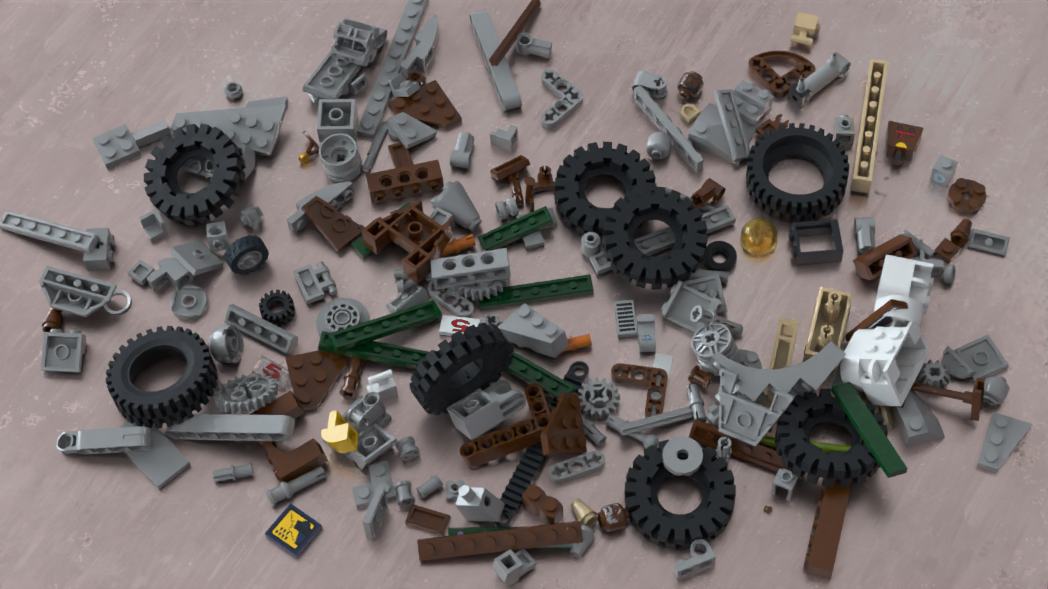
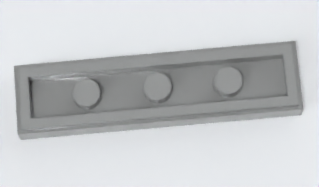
(732, 124)

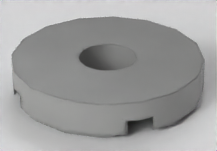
(193, 311)
(682, 445)

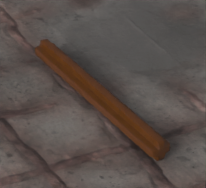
(512, 35)

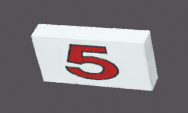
(453, 324)

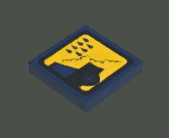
(293, 530)

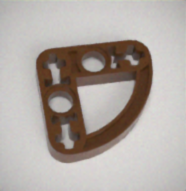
(777, 81)

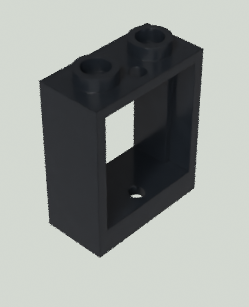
(815, 228)

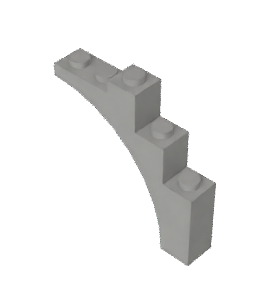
(808, 373)

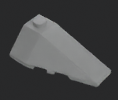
(204, 167)
(917, 421)

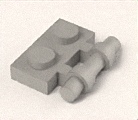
(309, 284)

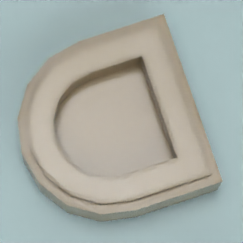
(689, 113)

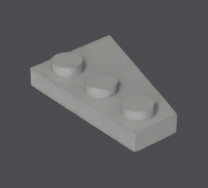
(1000, 441)

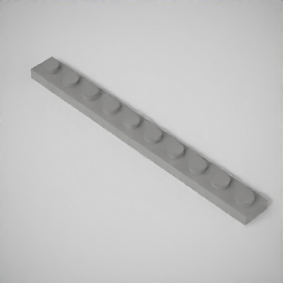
(392, 65)

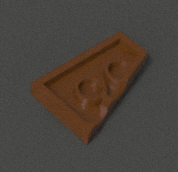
(331, 223)

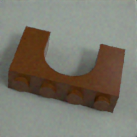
(296, 462)

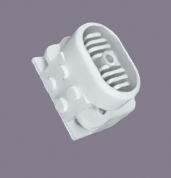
(907, 282)
(884, 362)

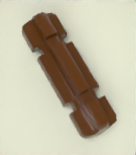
(516, 189)

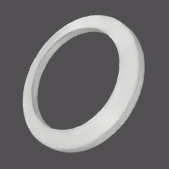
(120, 291)

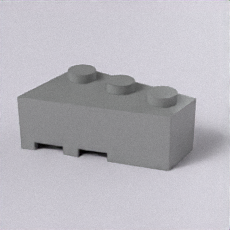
(534, 331)

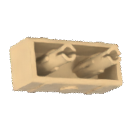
(828, 321)

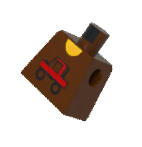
(902, 141)

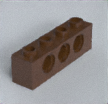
(411, 174)

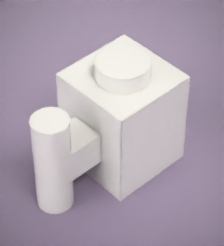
(382, 384)

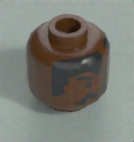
(690, 85)

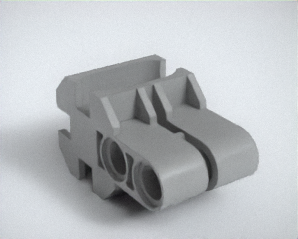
(357, 41)

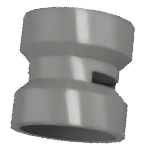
(506, 208)

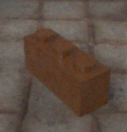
(871, 263)

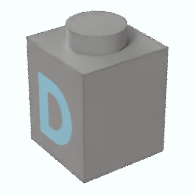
(943, 171)

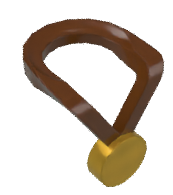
(305, 157)

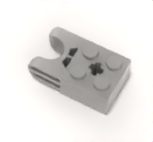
(486, 409)

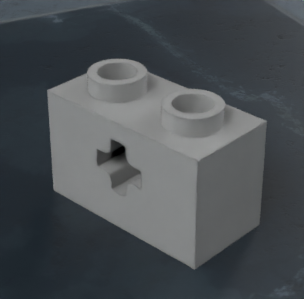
(101, 255)

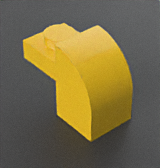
(340, 434)

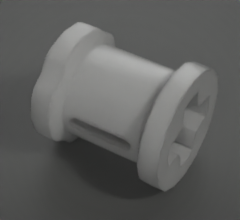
(404, 493)

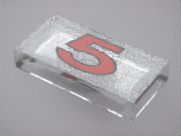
(273, 369)

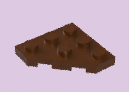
(428, 106)
(314, 375)
(565, 428)

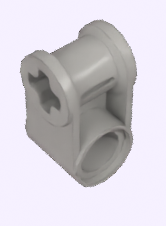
(651, 83)
(367, 410)

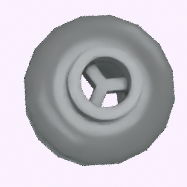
(658, 144)
(995, 390)

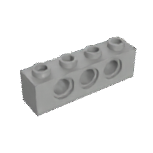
(470, 268)

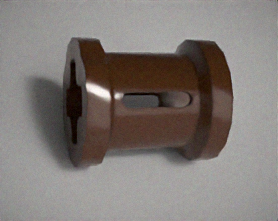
(700, 377)

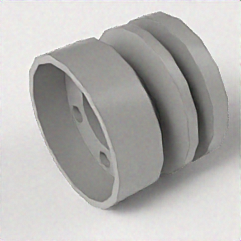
(340, 157)
(711, 339)

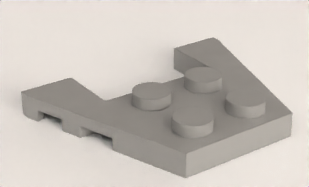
(745, 418)

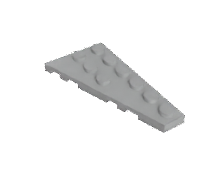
(249, 125)

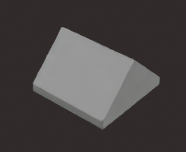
(372, 445)

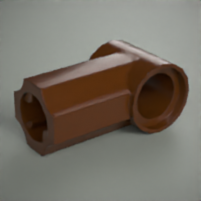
(707, 193)

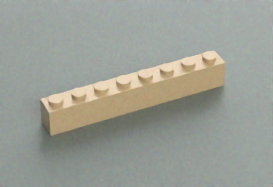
(869, 126)

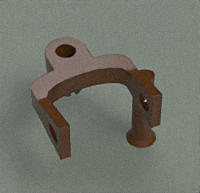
(544, 183)

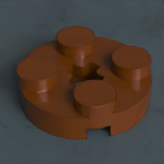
(970, 187)

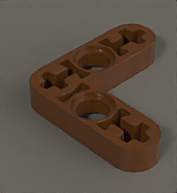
(648, 381)

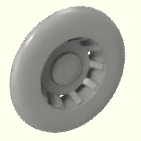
(341, 315)

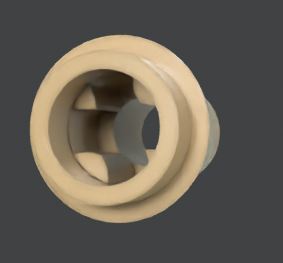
(584, 513)

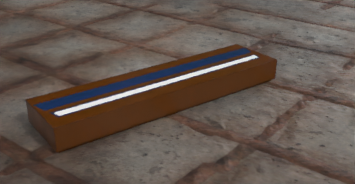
(877, 319)

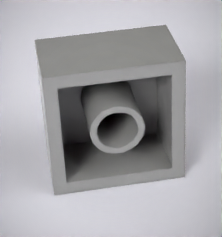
(336, 117)

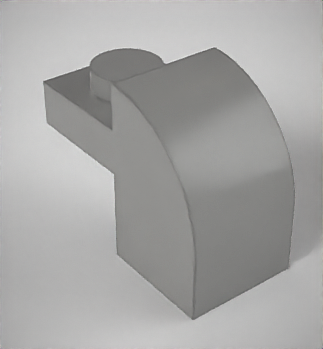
(169, 270)
(512, 566)

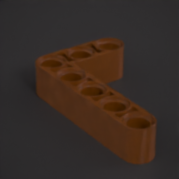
(512, 437)

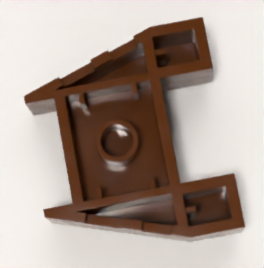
(414, 233)

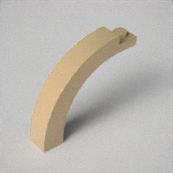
(781, 356)

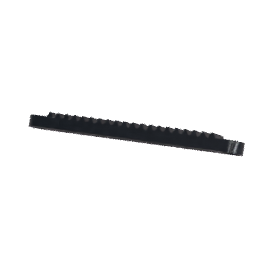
(533, 458)

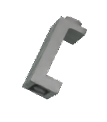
(682, 302)

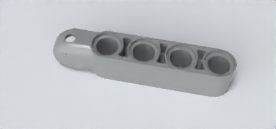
(105, 440)

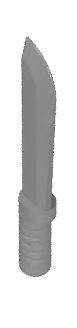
(380, 134)

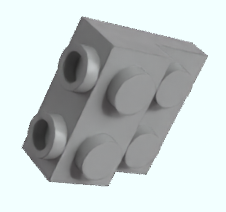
(752, 101)
(63, 351)

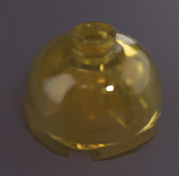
(759, 237)

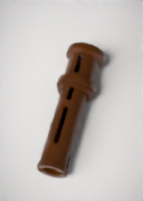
(352, 379)

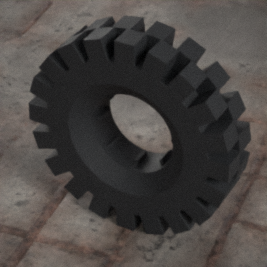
(461, 367)

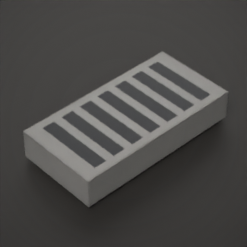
(625, 318)

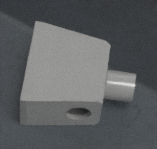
(479, 504)

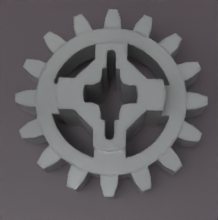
(598, 398)

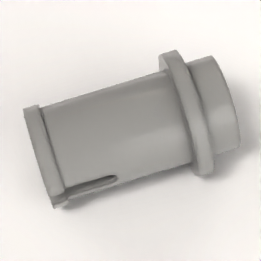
(429, 486)

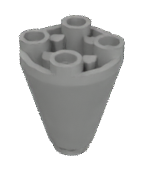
(457, 202)

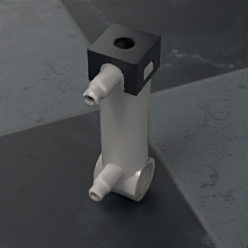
(804, 89)

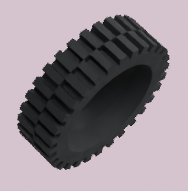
(803, 144)
(174, 401)

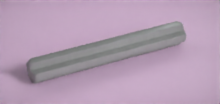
(655, 421)

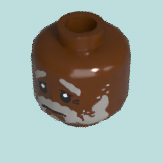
(613, 517)

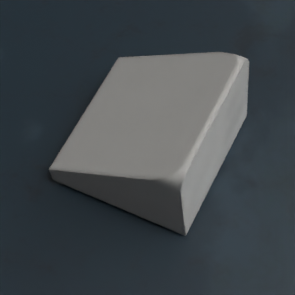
(358, 85)

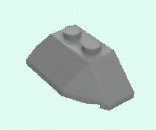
(75, 292)

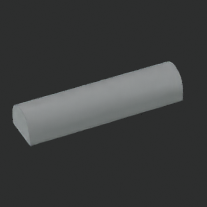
(261, 329)

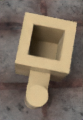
(805, 28)

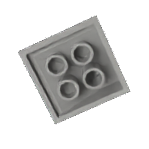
(709, 134)

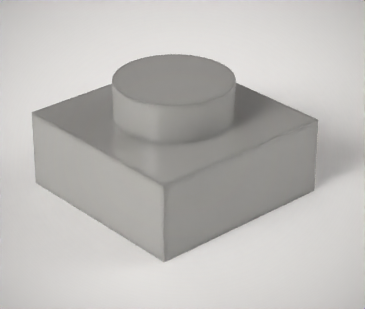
(140, 272)

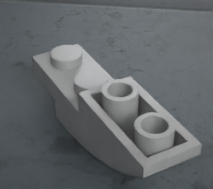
(425, 47)
(332, 194)

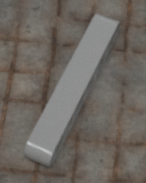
(500, 74)
(233, 427)

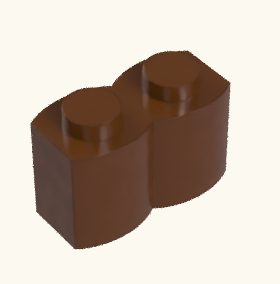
(539, 504)

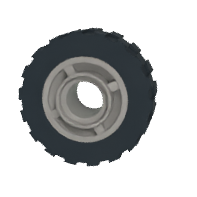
(246, 254)

